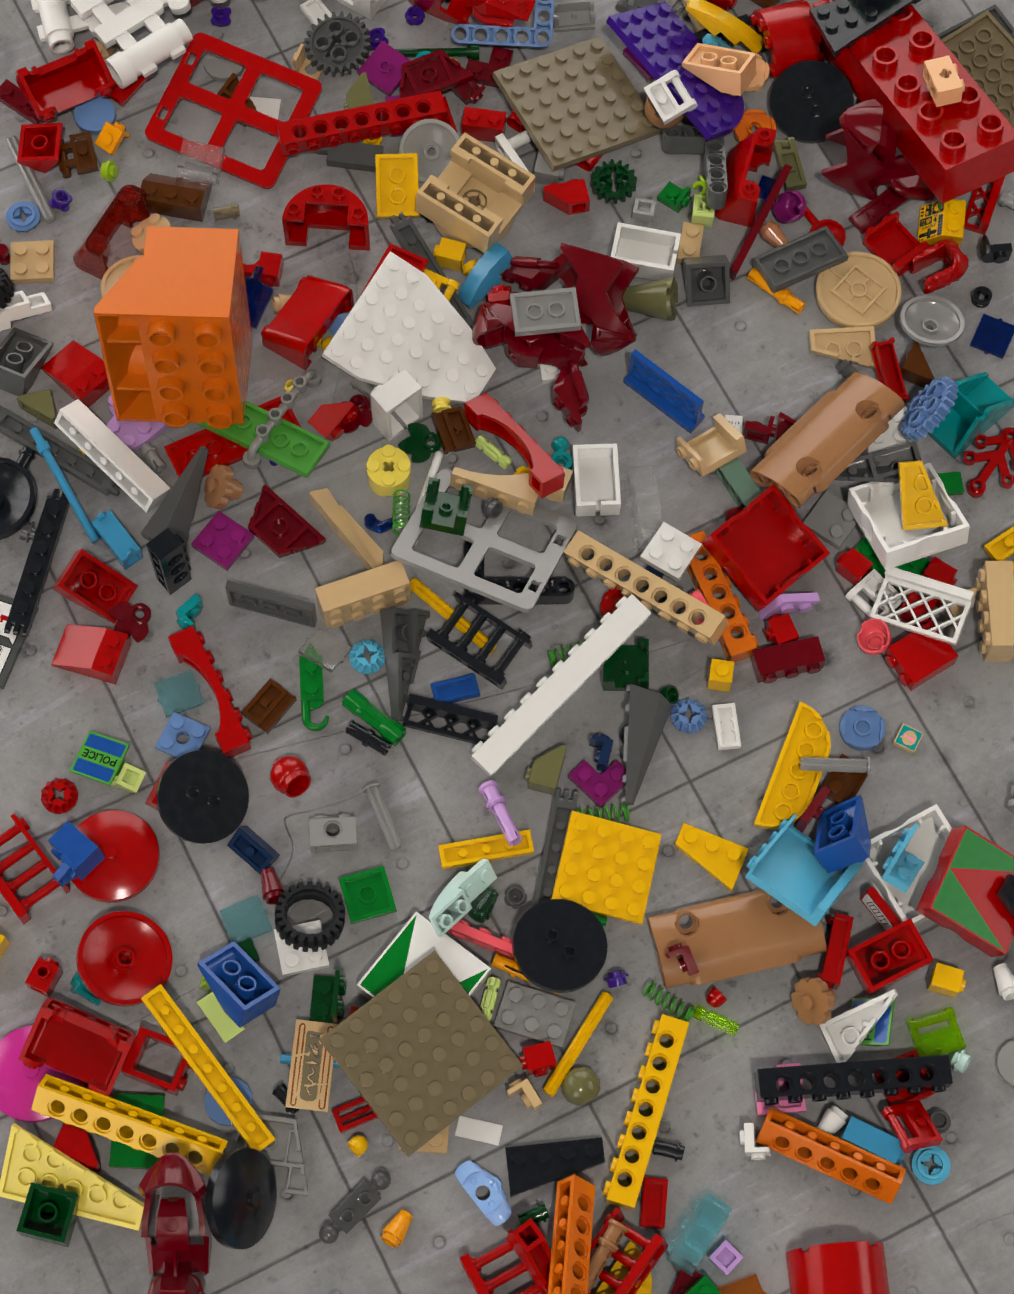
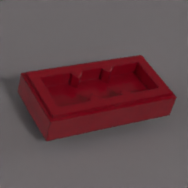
(814, 809)

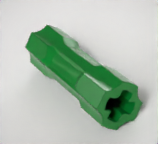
(361, 707)

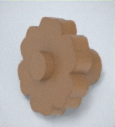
(221, 487)
(813, 1001)

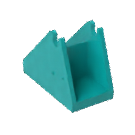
(975, 411)

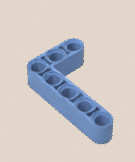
(511, 31)

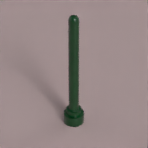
(471, 51)

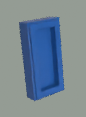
(456, 689)

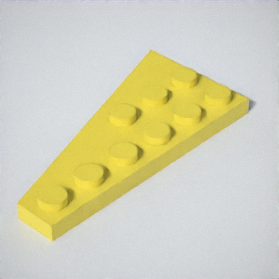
(35, 1161)

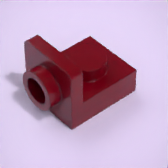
(758, 432)
(686, 961)

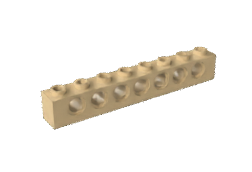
(583, 545)

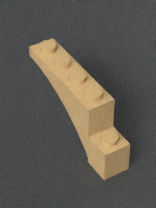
(510, 490)

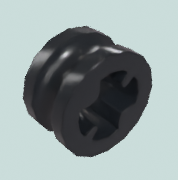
(987, 297)

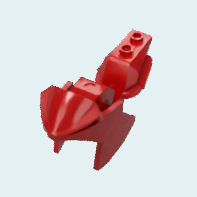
(488, 12)

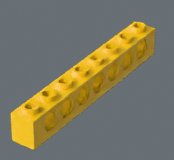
(120, 1115)
(627, 1196)

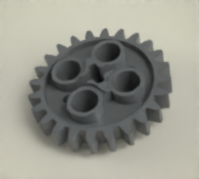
(337, 44)

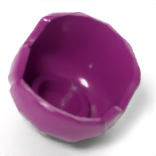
(790, 206)

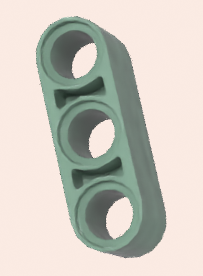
(738, 482)

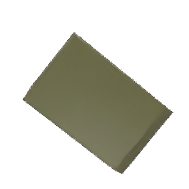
(39, 405)

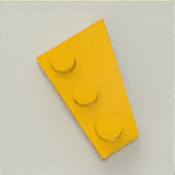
(918, 501)
(716, 855)

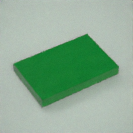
(125, 1156)

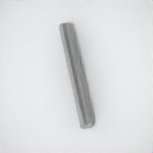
(32, 182)

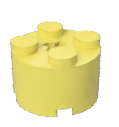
(388, 471)

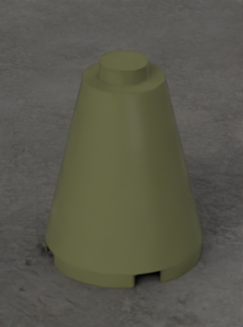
(653, 298)

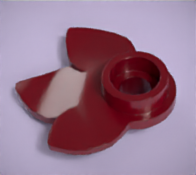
(364, 414)
(128, 622)

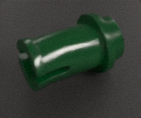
(536, 1214)

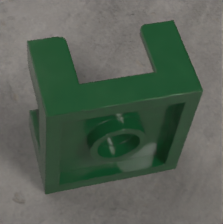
(445, 511)
(627, 667)

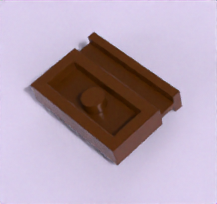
(453, 430)
(268, 706)
(844, 784)

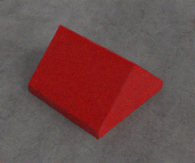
(40, 145)

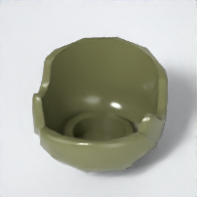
(580, 1086)

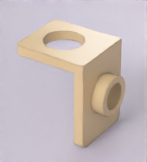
(301, 63)

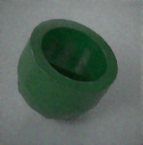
(670, 693)

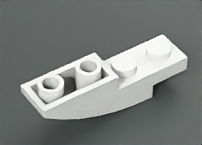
(22, 307)

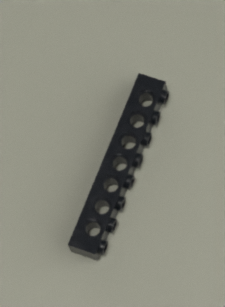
(937, 1067)

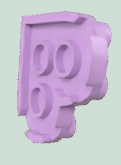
(134, 432)

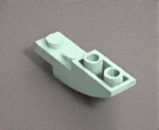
(458, 894)

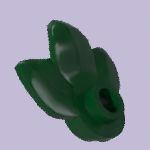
(417, 442)

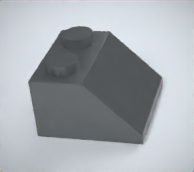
(706, 280)

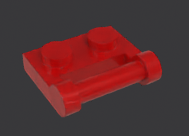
(916, 1121)

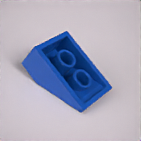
(843, 835)
(239, 984)

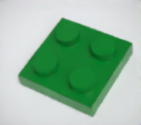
(367, 895)

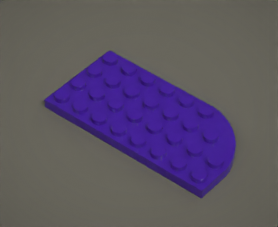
(661, 45)

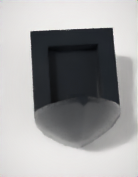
(994, 253)

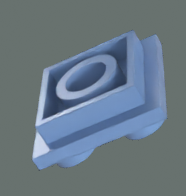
(178, 726)

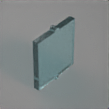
(179, 693)
(246, 919)

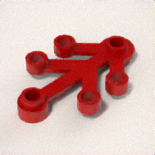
(994, 457)

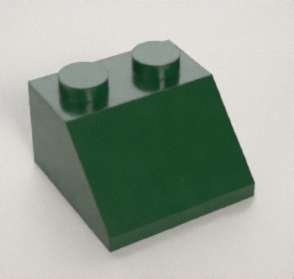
(49, 1214)

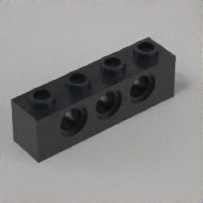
(169, 560)

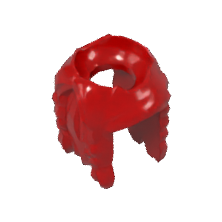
(950, 254)

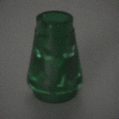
(483, 905)

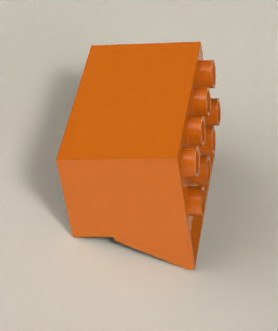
(179, 330)

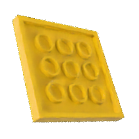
(607, 867)

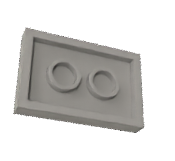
(545, 311)
(534, 1015)

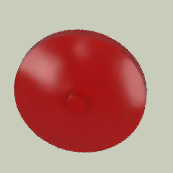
(129, 854)
(123, 958)

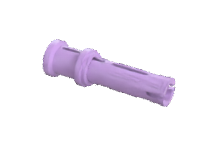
(496, 805)

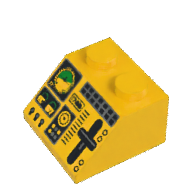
(941, 221)

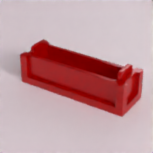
(888, 368)
(836, 950)

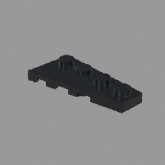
(548, 1162)

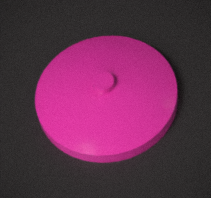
(19, 1082)

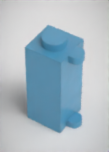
(117, 539)
(873, 1140)

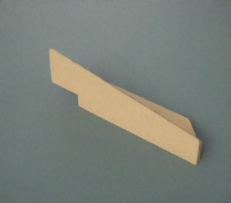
(347, 528)

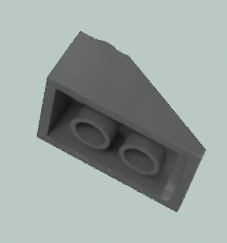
(21, 360)

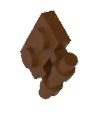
(83, 153)

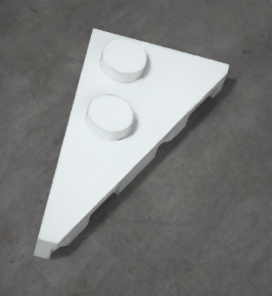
(849, 1029)

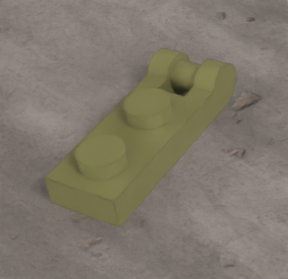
(796, 178)

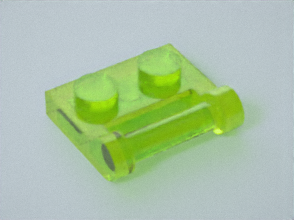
(940, 1041)

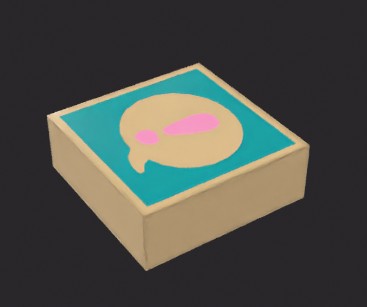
(908, 738)

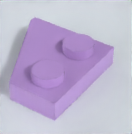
(789, 604)

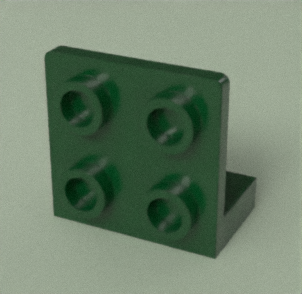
(326, 998)

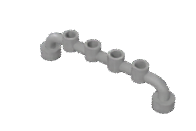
(310, 379)

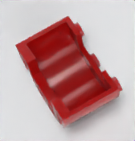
(788, 34)
(326, 208)
(838, 1269)

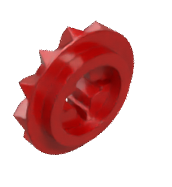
(59, 806)

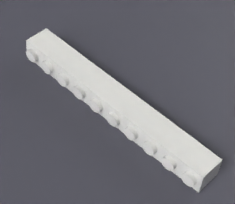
(560, 686)

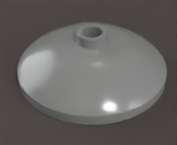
(427, 135)
(932, 320)

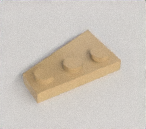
(843, 344)

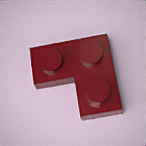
(483, 71)

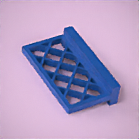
(664, 392)

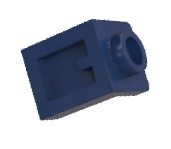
(603, 754)

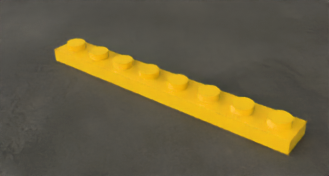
(207, 1069)

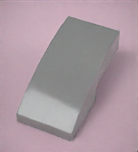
(643, 212)

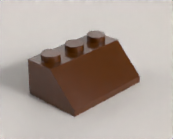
(176, 196)

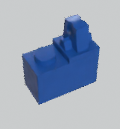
(77, 854)

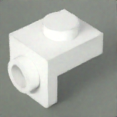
(748, 1138)

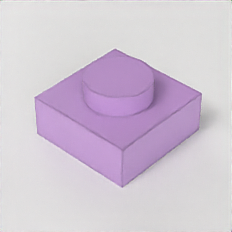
(725, 1257)

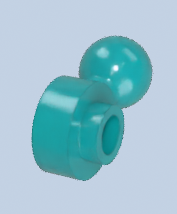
(560, 446)

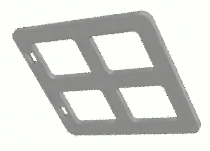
(486, 540)

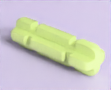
(493, 452)
(490, 997)

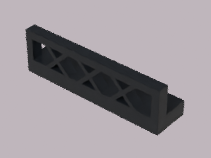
(449, 712)

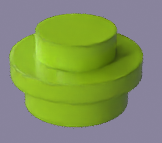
(109, 170)

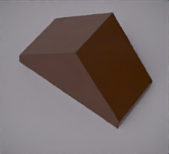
(916, 368)

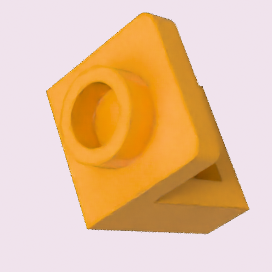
(111, 136)

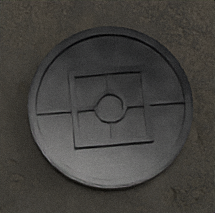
(810, 100)
(202, 796)
(559, 945)

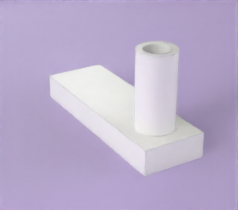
(508, 146)

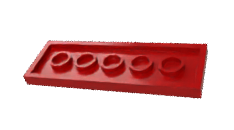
(220, 449)

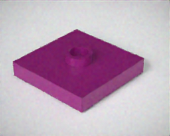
(384, 68)

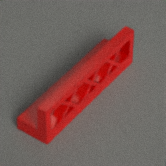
(988, 209)

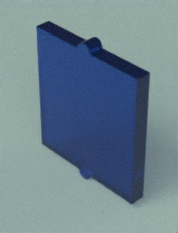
(993, 336)

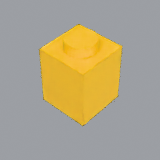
(450, 254)
(720, 675)
(946, 980)

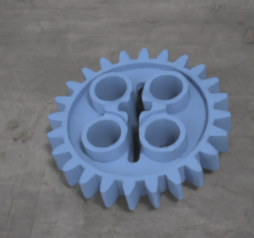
(929, 408)

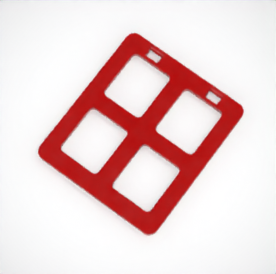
(234, 108)

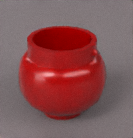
(290, 776)

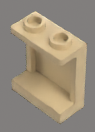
(712, 447)

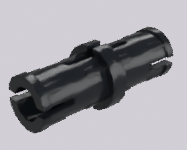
(368, 738)

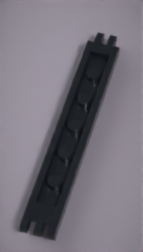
(37, 564)

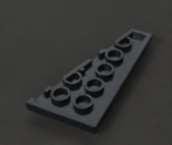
(849, 20)

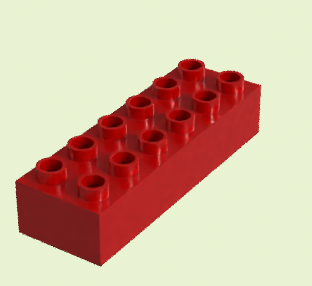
(947, 145)

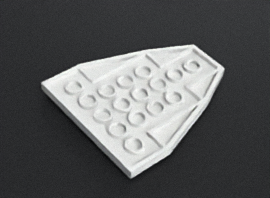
(413, 327)

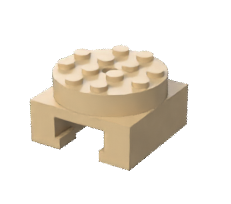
(475, 195)

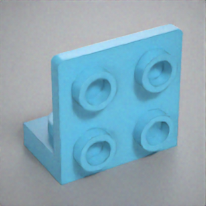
(903, 866)

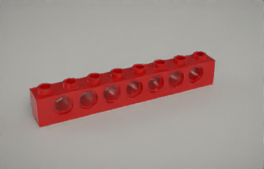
(352, 118)

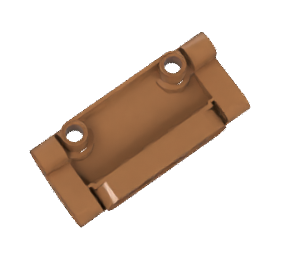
(828, 438)
(733, 938)

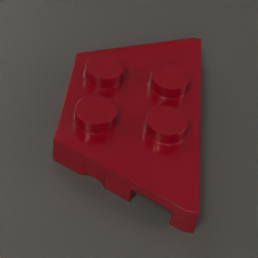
(431, 74)
(281, 526)

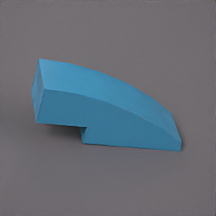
(485, 274)

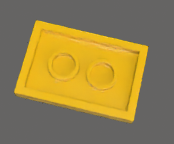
(396, 185)

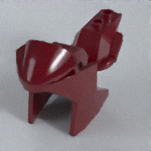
(872, 156)
(599, 290)
(560, 349)
(174, 1252)

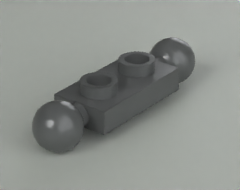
(354, 1206)

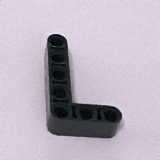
(552, 596)

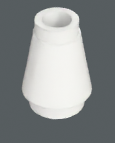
(1004, 981)
(832, 1120)

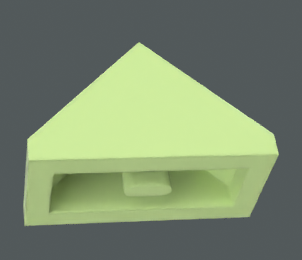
(701, 212)

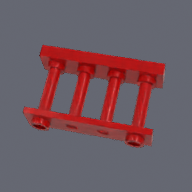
(10, 888)
(474, 1265)
(638, 1268)

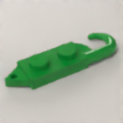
(311, 692)

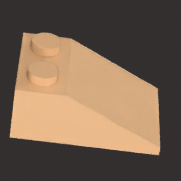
(722, 67)

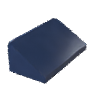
(253, 849)

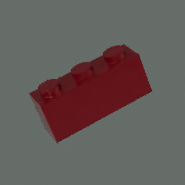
(787, 660)

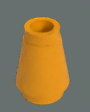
(396, 1229)

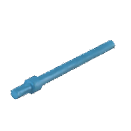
(45, 449)

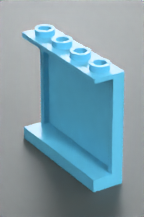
(795, 875)

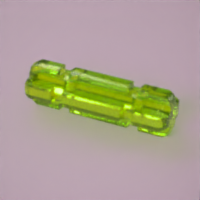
(716, 1020)

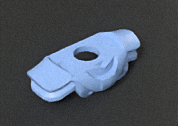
(496, 1206)

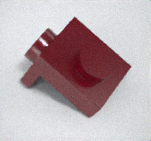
(469, 92)

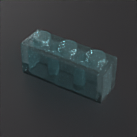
(698, 1233)

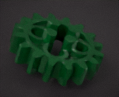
(622, 188)

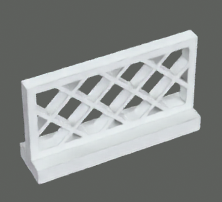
(930, 588)

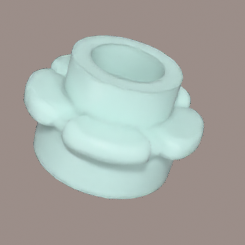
(960, 1061)

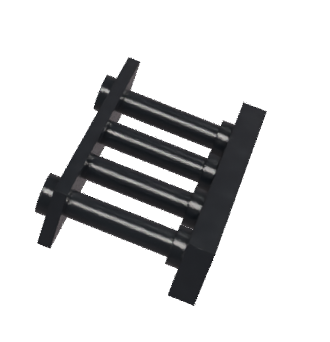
(478, 662)

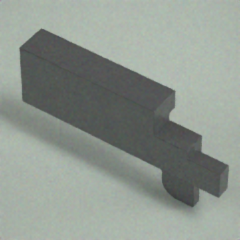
(352, 156)

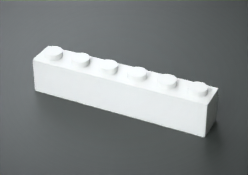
(112, 455)

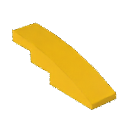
(719, 20)

